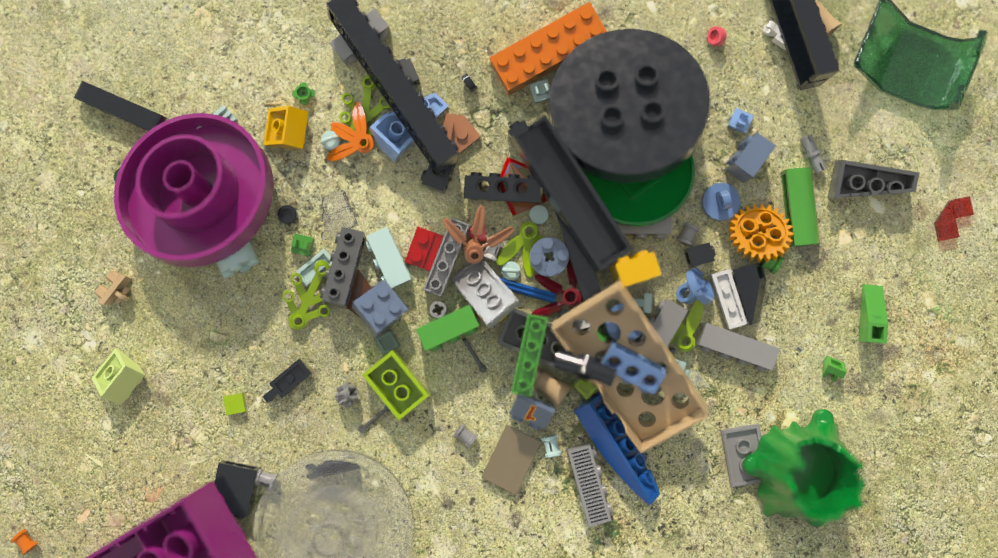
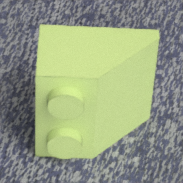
(117, 377)

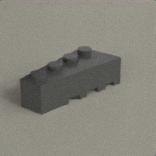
(863, 179)

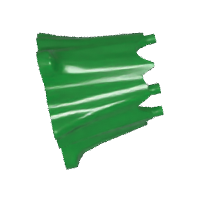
(806, 471)

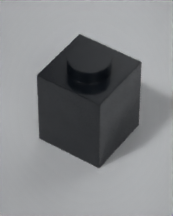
(699, 254)

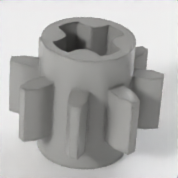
(347, 395)

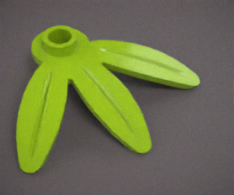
(525, 240)
(686, 332)

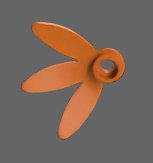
(355, 137)

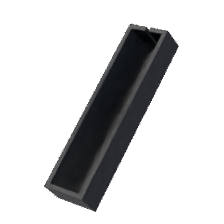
(805, 41)
(570, 193)

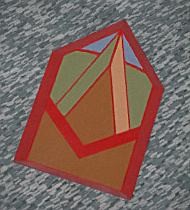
(516, 167)

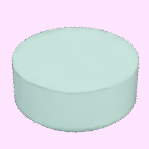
(539, 214)

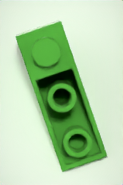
(873, 315)

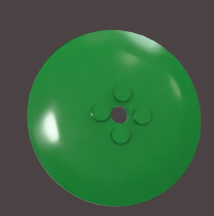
(646, 201)

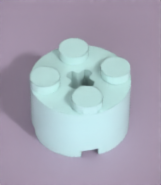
(239, 261)

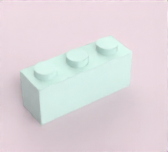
(388, 258)

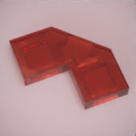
(946, 224)

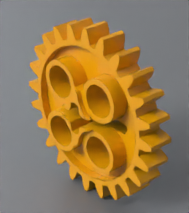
(768, 246)

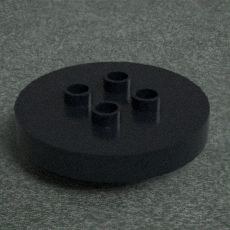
(630, 105)

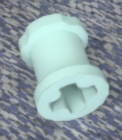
(551, 446)

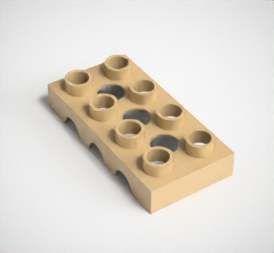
(669, 416)

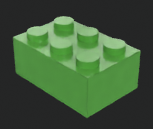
(448, 328)

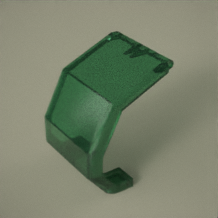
(917, 61)

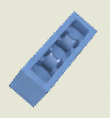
(644, 367)

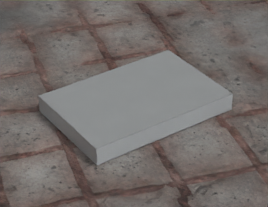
(738, 444)

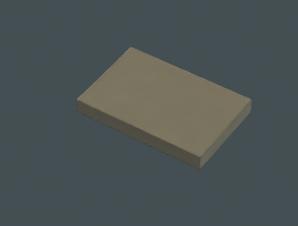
(511, 459)

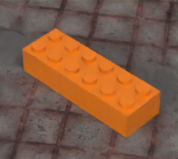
(545, 48)

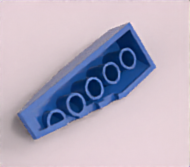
(616, 447)

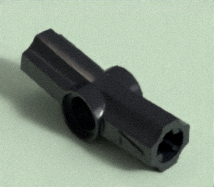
(585, 367)

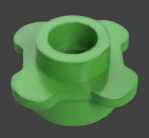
(303, 87)

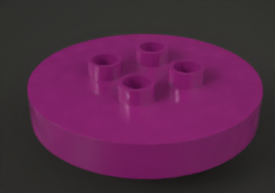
(193, 190)

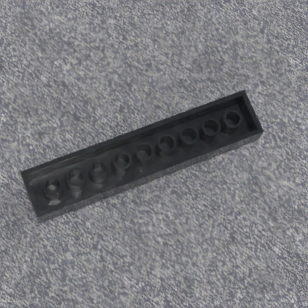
(393, 84)

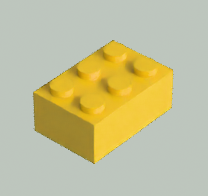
(633, 270)

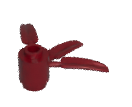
(571, 297)

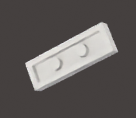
(728, 299)

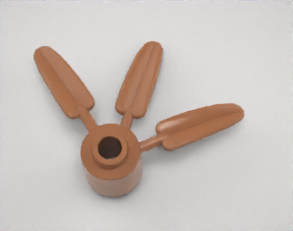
(472, 248)

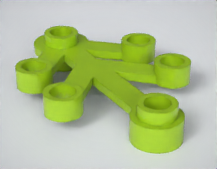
(370, 114)
(307, 298)

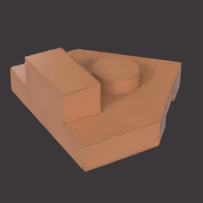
(460, 131)

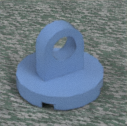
(721, 201)
(698, 288)

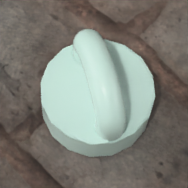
(330, 140)
(510, 271)

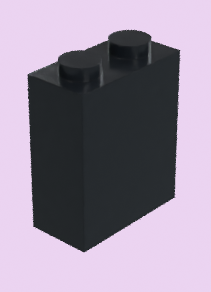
(237, 486)

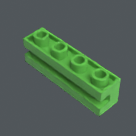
(529, 355)

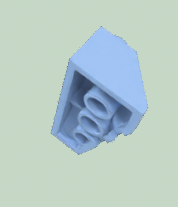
(392, 135)

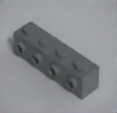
(343, 268)

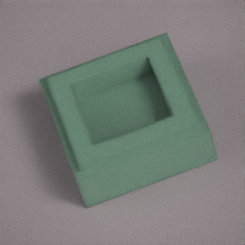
(387, 342)

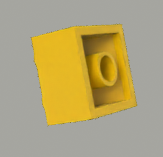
(286, 127)

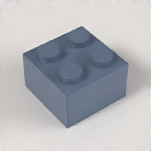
(750, 157)
(379, 308)

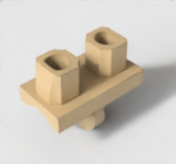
(116, 292)

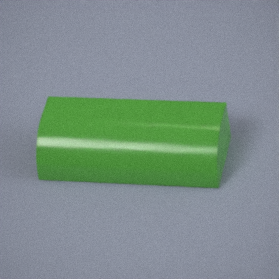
(800, 206)

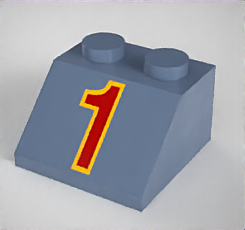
(531, 410)

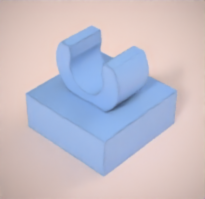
(740, 121)

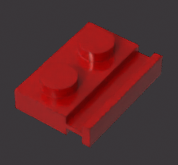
(424, 248)

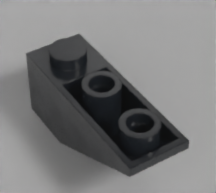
(751, 286)

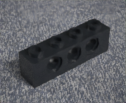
(473, 190)

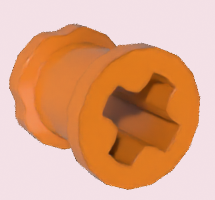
(24, 541)

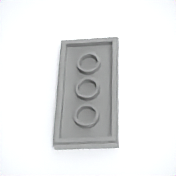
(485, 292)

